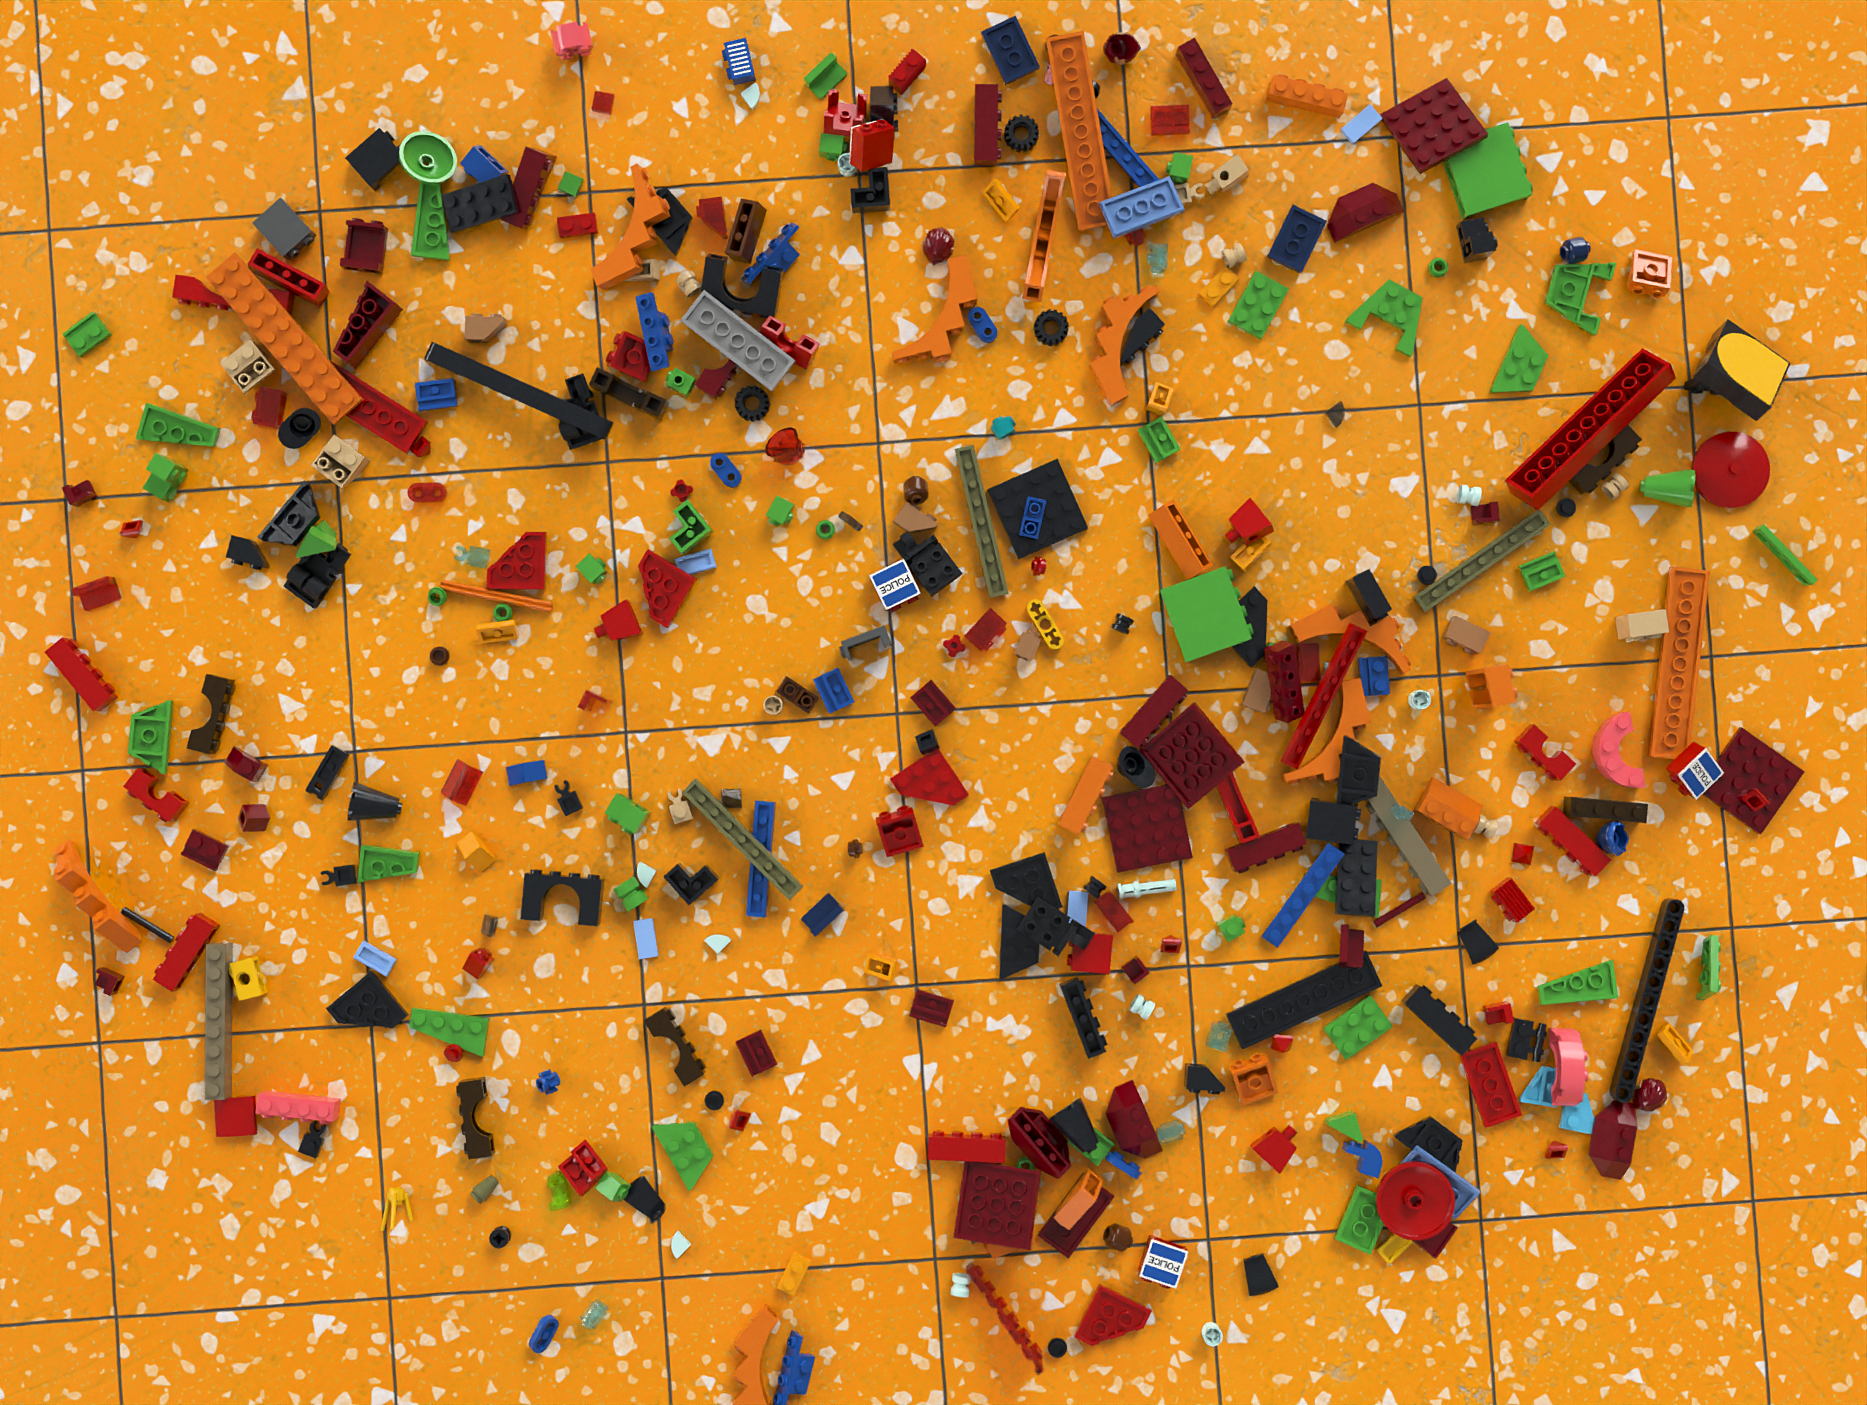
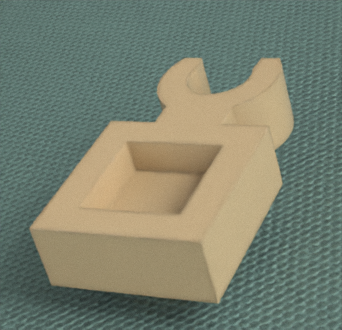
(1186, 193)
(679, 810)

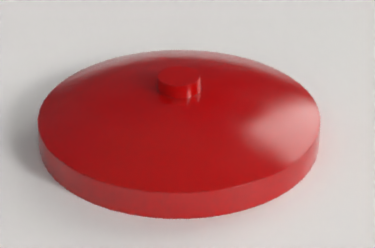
(1731, 469)
(1415, 1200)

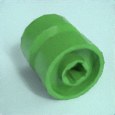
(630, 894)

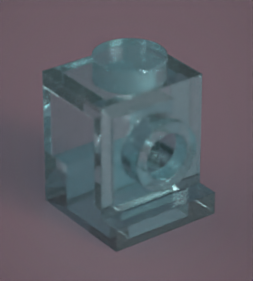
(1157, 257)
(1212, 1040)

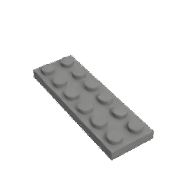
(738, 340)

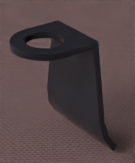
(1477, 942)
(645, 1199)
(1259, 1275)

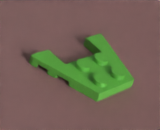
(1569, 291)
(1395, 306)

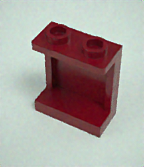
(365, 246)

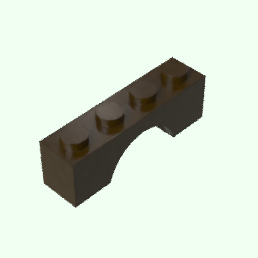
(628, 394)
(1619, 446)
(218, 692)
(1605, 809)
(663, 1024)
(478, 1142)

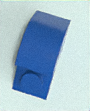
(1370, 1157)

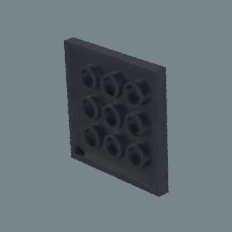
(1061, 513)

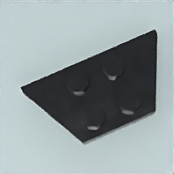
(673, 229)
(293, 519)
(1357, 773)
(1016, 948)
(1433, 1139)

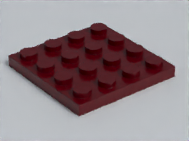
(1433, 125)
(1191, 755)
(1749, 766)
(1146, 828)
(997, 1205)

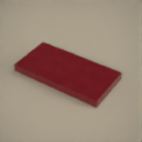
(1068, 1240)

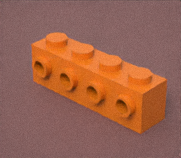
(1307, 96)
(1180, 540)
(1085, 794)

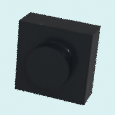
(927, 742)

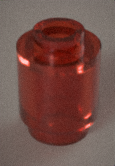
(1136, 237)

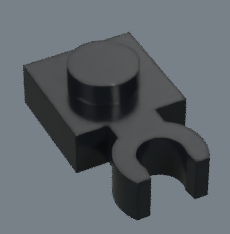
(569, 801)
(342, 875)
(312, 1143)

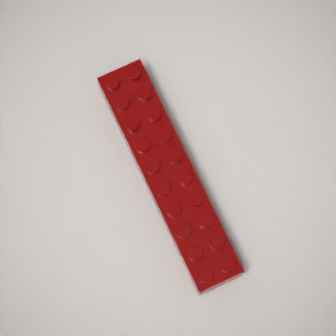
(1590, 429)

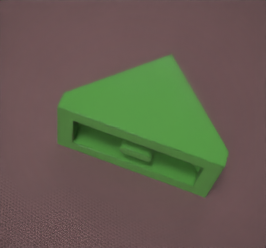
(316, 542)
(1347, 1124)

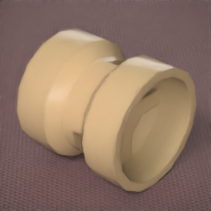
(1232, 256)
(689, 283)
(1615, 486)
(773, 705)
(1486, 827)

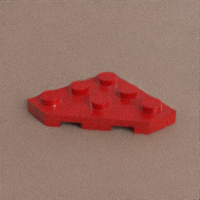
(521, 565)
(664, 587)
(930, 780)
(1110, 1317)

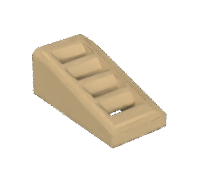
(651, 272)

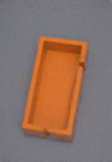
(1500, 686)

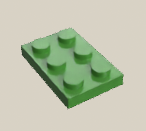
(1258, 305)
(1357, 1027)
(1361, 1221)

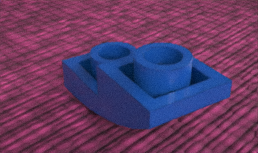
(1032, 517)

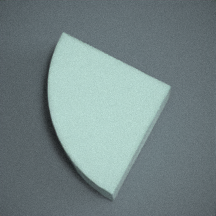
(751, 95)
(645, 873)
(717, 942)
(679, 1244)

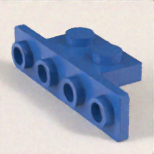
(778, 254)
(655, 331)
(794, 1372)

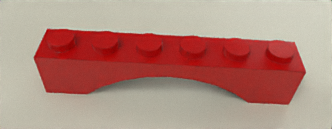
(192, 290)
(1237, 810)

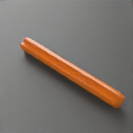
(496, 596)

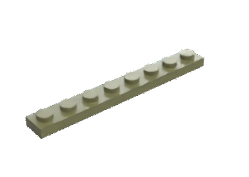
(981, 521)
(1481, 560)
(742, 839)

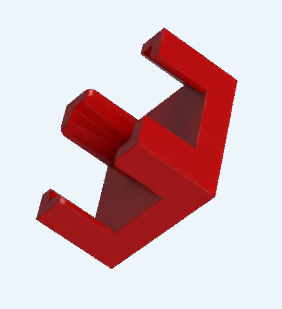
(843, 116)

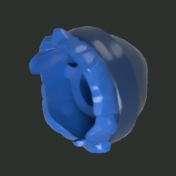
(1612, 838)

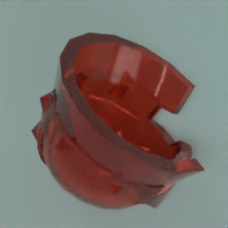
(785, 447)

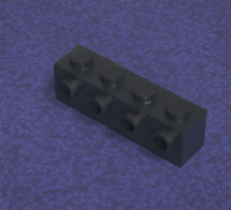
(1438, 1019)
(1085, 1023)

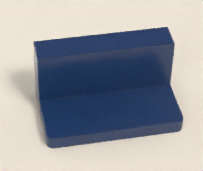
(822, 914)

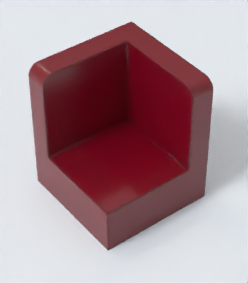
(79, 493)
(1485, 513)
(253, 817)
(1135, 969)
(109, 980)

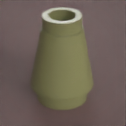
(484, 1189)

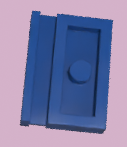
(436, 394)
(1374, 675)
(833, 690)

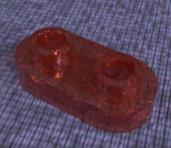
(428, 492)

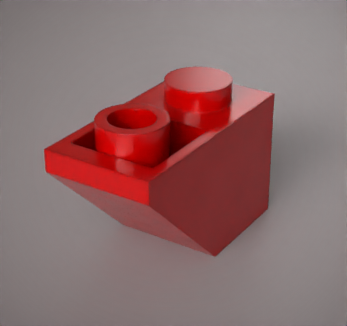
(478, 962)

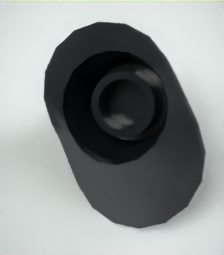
(299, 428)
(1135, 767)

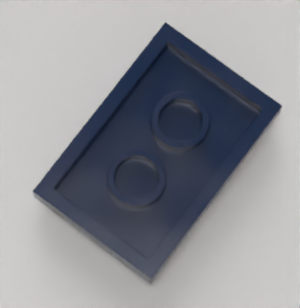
(1010, 50)
(1296, 239)

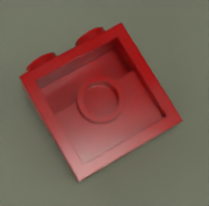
(629, 356)
(899, 831)

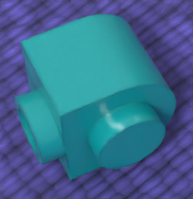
(1003, 427)

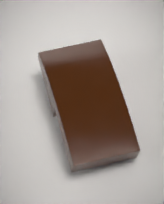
(797, 694)

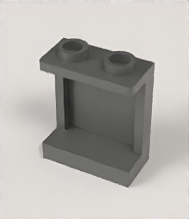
(284, 229)
(864, 638)

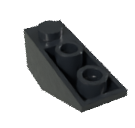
(1143, 330)

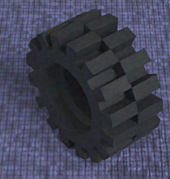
(1021, 145)
(1051, 316)
(748, 392)

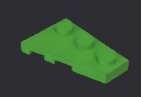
(1710, 974)

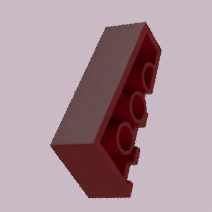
(529, 184)
(366, 325)

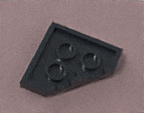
(1256, 608)
(1027, 880)
(368, 1005)

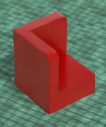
(1498, 1013)

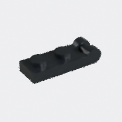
(327, 772)

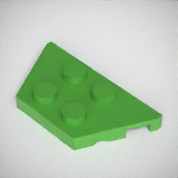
(1521, 364)
(151, 735)
(685, 1149)

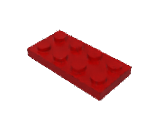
(1490, 1084)

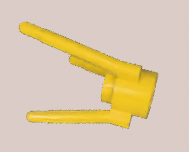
(395, 1197)

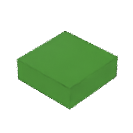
(570, 184)

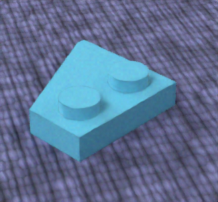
(1539, 1088)
(1578, 1117)

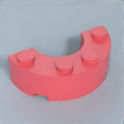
(1606, 752)
(1570, 1066)

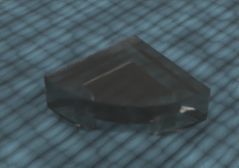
(1336, 414)
(850, 520)

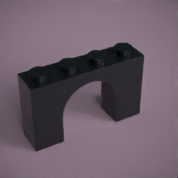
(763, 303)
(588, 889)

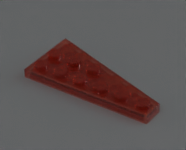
(1009, 1320)

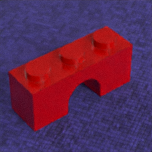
(801, 351)
(1531, 742)
(142, 785)

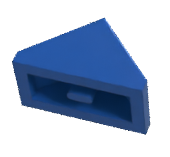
(526, 772)

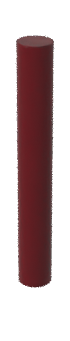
(1399, 909)

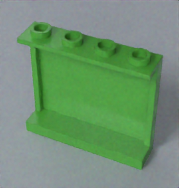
(1488, 173)
(1207, 613)

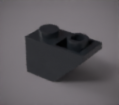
(246, 551)
(1199, 1078)

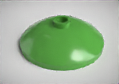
(429, 149)

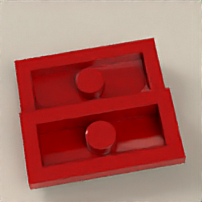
(235, 1116)
(583, 1168)

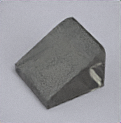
(732, 798)
(489, 925)

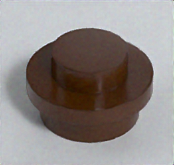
(439, 656)
(855, 848)

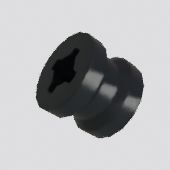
(1122, 623)
(1094, 887)
(503, 1233)

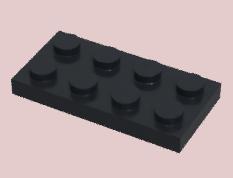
(480, 203)
(1357, 879)

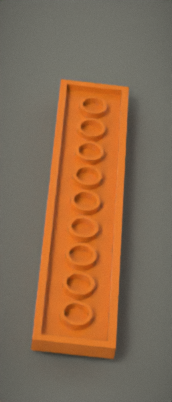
(1080, 127)
(284, 338)
(1679, 662)

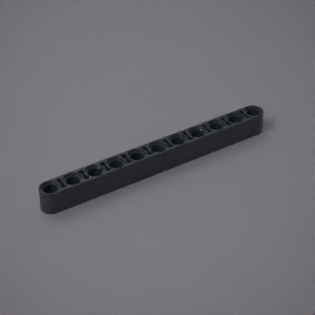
(519, 390)
(1649, 1009)

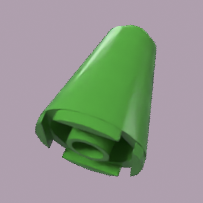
(1670, 487)

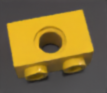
(253, 969)

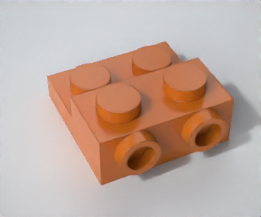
(1650, 274)
(1253, 1078)

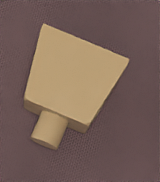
(1233, 169)

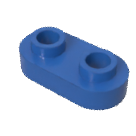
(982, 324)
(725, 470)
(1130, 1168)
(543, 1333)

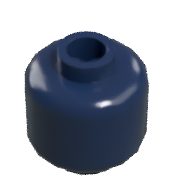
(1575, 250)

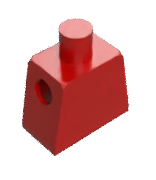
(1248, 524)
(619, 623)
(1276, 1147)

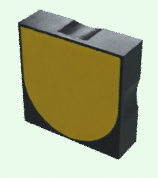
(1742, 370)

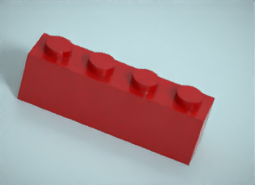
(288, 277)
(81, 674)
(1572, 841)
(185, 952)
(966, 1147)

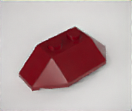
(1362, 210)
(1131, 1122)
(1613, 1139)
(1040, 1141)

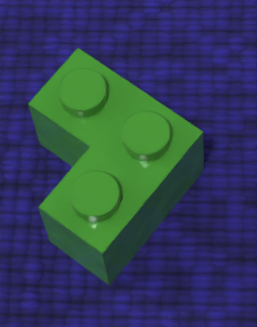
(164, 477)
(694, 528)
(628, 814)

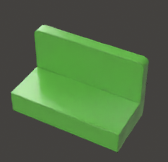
(825, 76)

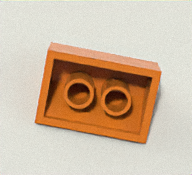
(1449, 808)

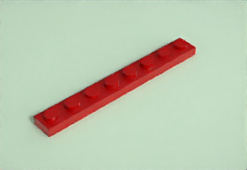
(1323, 696)

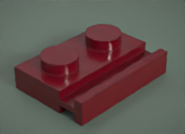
(933, 703)
(204, 849)
(931, 1008)
(756, 1052)
(1437, 1243)

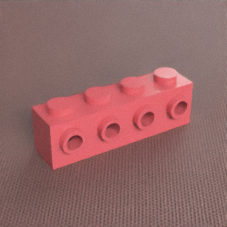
(298, 1106)

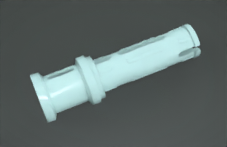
(1136, 889)

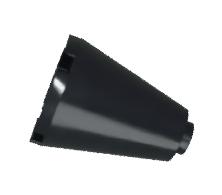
(372, 804)
(1076, 1126)

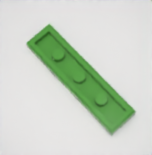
(1784, 555)

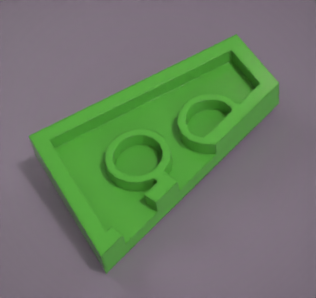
(385, 862)

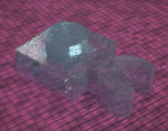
(475, 556)
(1401, 812)

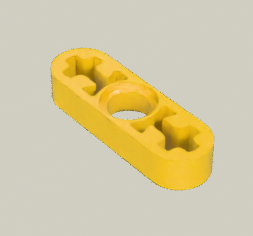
(1037, 623)

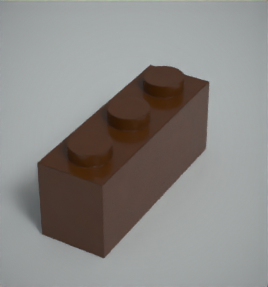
(745, 231)

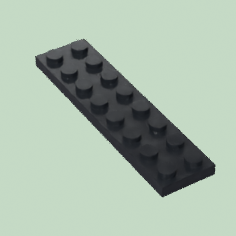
(1301, 1001)

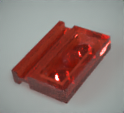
(1169, 120)

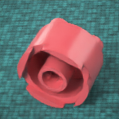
(571, 40)

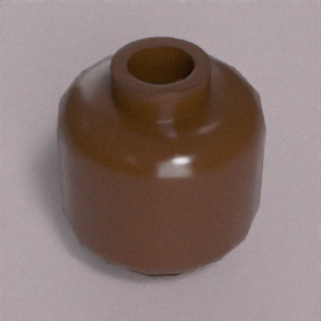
(915, 490)
(1118, 1237)

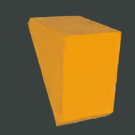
(1159, 399)
(476, 852)
(880, 966)

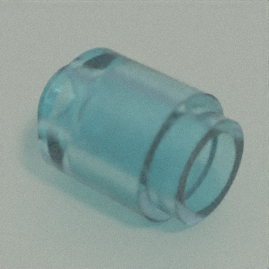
(1170, 1132)
(594, 1314)

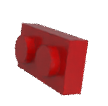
(577, 225)

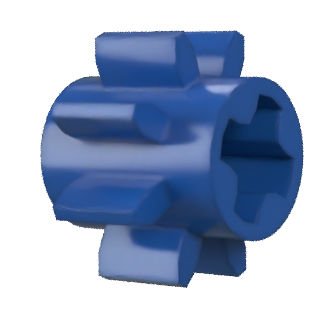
(548, 1082)

